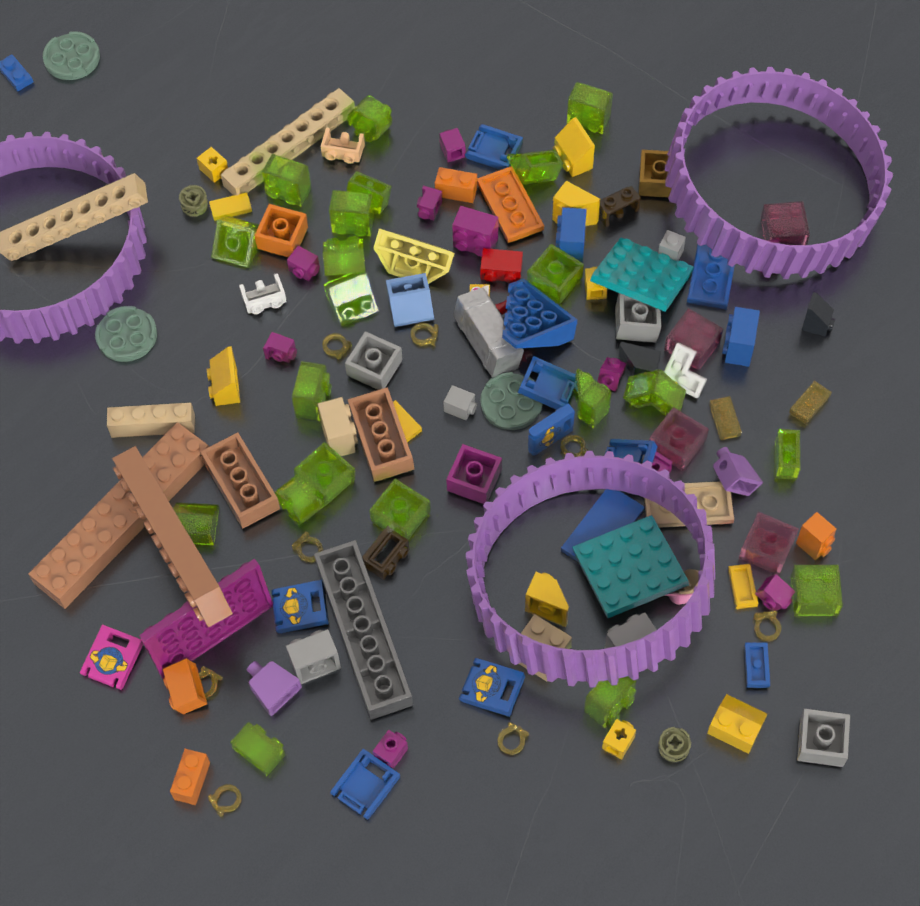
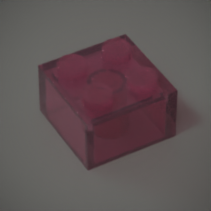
(785, 223)
(696, 334)
(679, 438)
(768, 543)

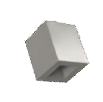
(672, 245)
(459, 403)

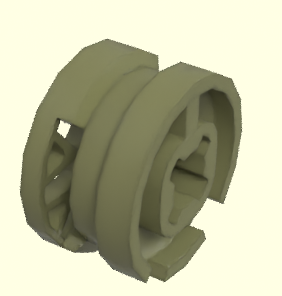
(199, 203)
(674, 744)

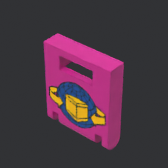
(111, 660)

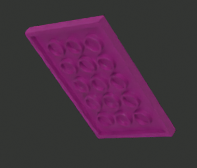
(184, 636)

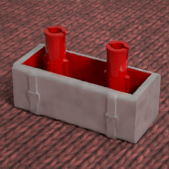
(484, 327)

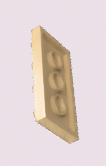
(710, 497)

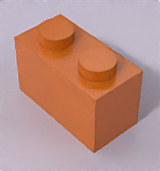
(456, 184)
(816, 536)
(184, 686)
(190, 776)

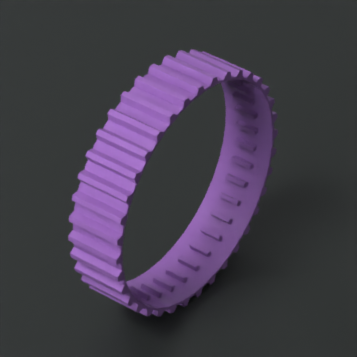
(803, 95)
(95, 300)
(579, 474)

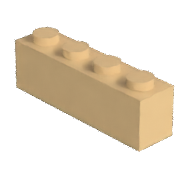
(149, 419)

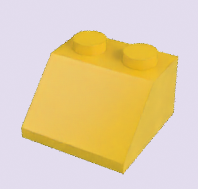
(575, 148)
(574, 197)
(224, 378)
(546, 599)
(737, 723)

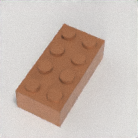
(381, 434)
(240, 480)

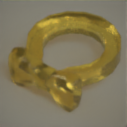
(431, 340)
(338, 353)
(583, 449)
(297, 546)
(772, 616)
(215, 677)
(512, 727)
(220, 809)

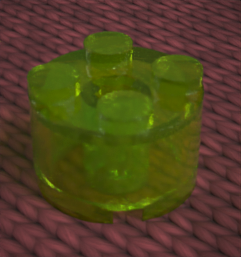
(370, 118)
(298, 499)

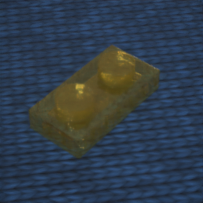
(810, 402)
(725, 418)

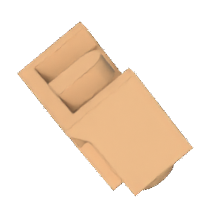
(342, 148)

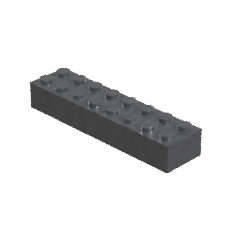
(363, 630)

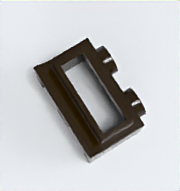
(617, 201)
(390, 563)

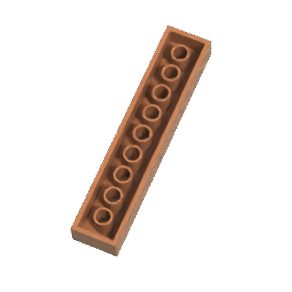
(114, 520)
(172, 537)

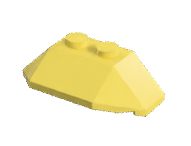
(409, 257)

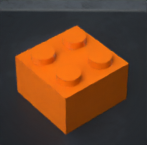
(281, 230)

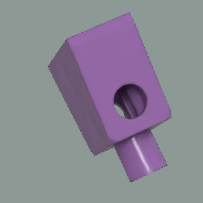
(736, 473)
(272, 685)

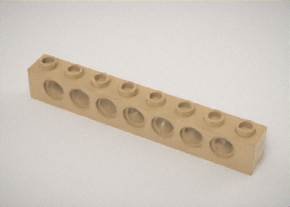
(289, 141)
(73, 217)

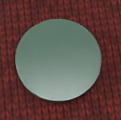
(71, 56)
(126, 334)
(505, 406)

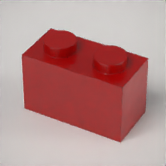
(501, 265)

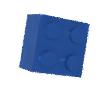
(571, 232)
(740, 336)

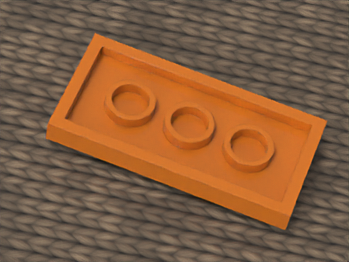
(511, 204)

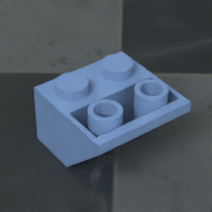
(409, 299)

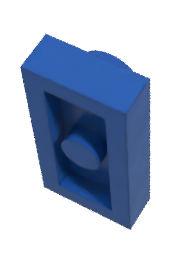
(15, 73)
(757, 665)

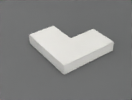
(679, 370)

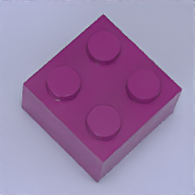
(474, 230)
(474, 474)

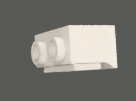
(263, 296)

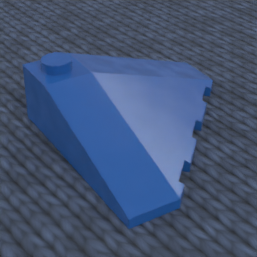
(535, 318)

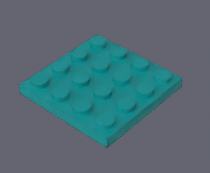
(642, 274)
(630, 566)

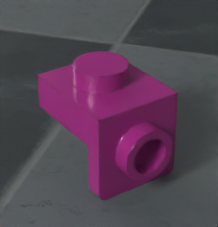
(611, 373)

